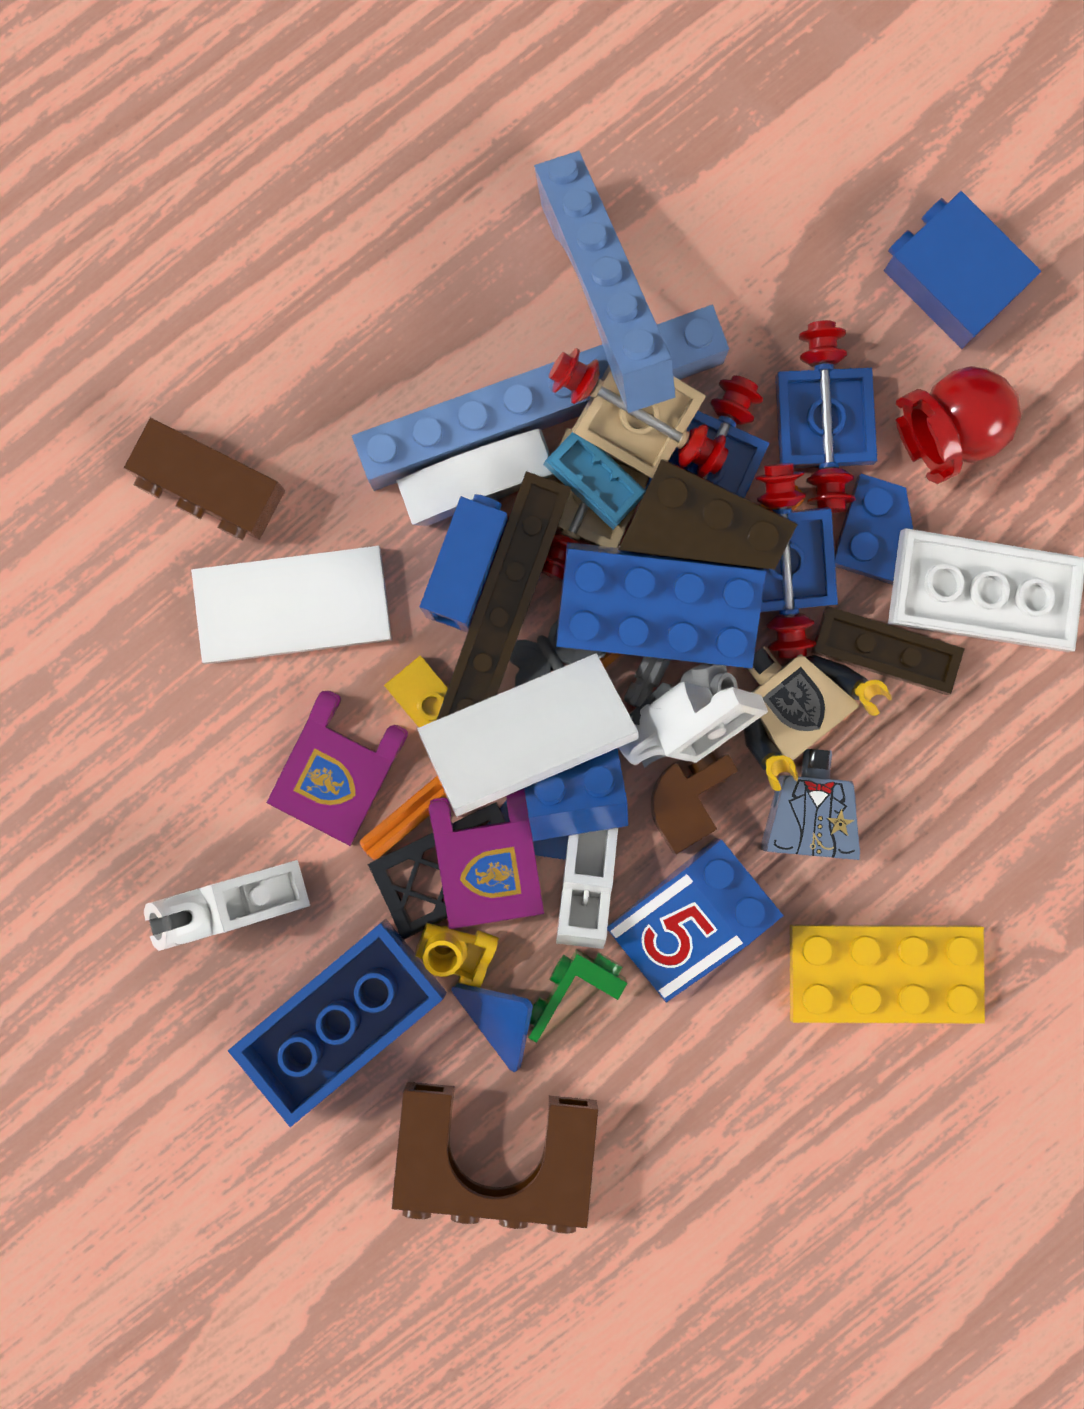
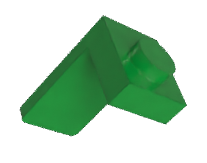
(599, 972)

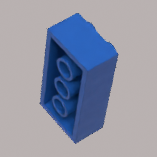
(659, 606)
(337, 1022)

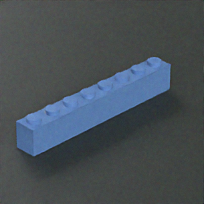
(516, 405)

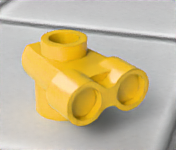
(465, 957)

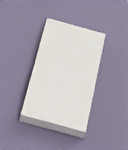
(987, 590)
(291, 605)
(527, 734)

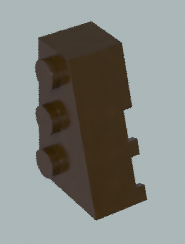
(705, 522)

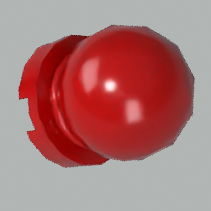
(961, 420)

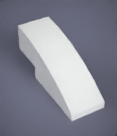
(487, 471)
(587, 889)

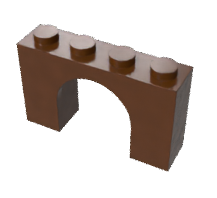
(551, 1194)

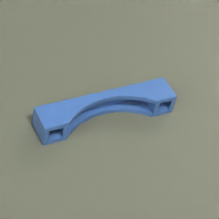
(622, 316)

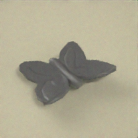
(544, 656)

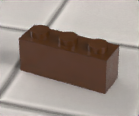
(203, 480)

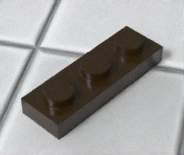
(888, 650)

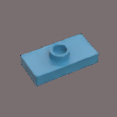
(595, 479)

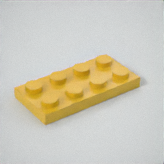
(887, 974)

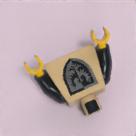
(802, 706)

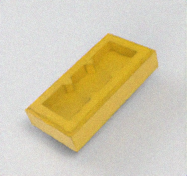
(418, 691)

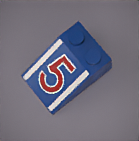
(694, 920)

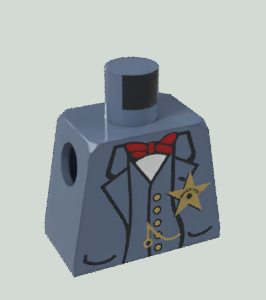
(813, 813)

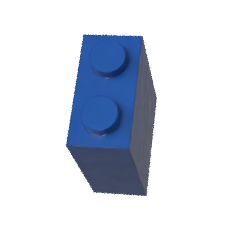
(959, 268)
(464, 562)

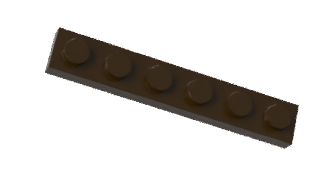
(506, 593)

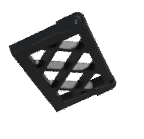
(415, 852)

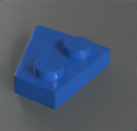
(873, 529)

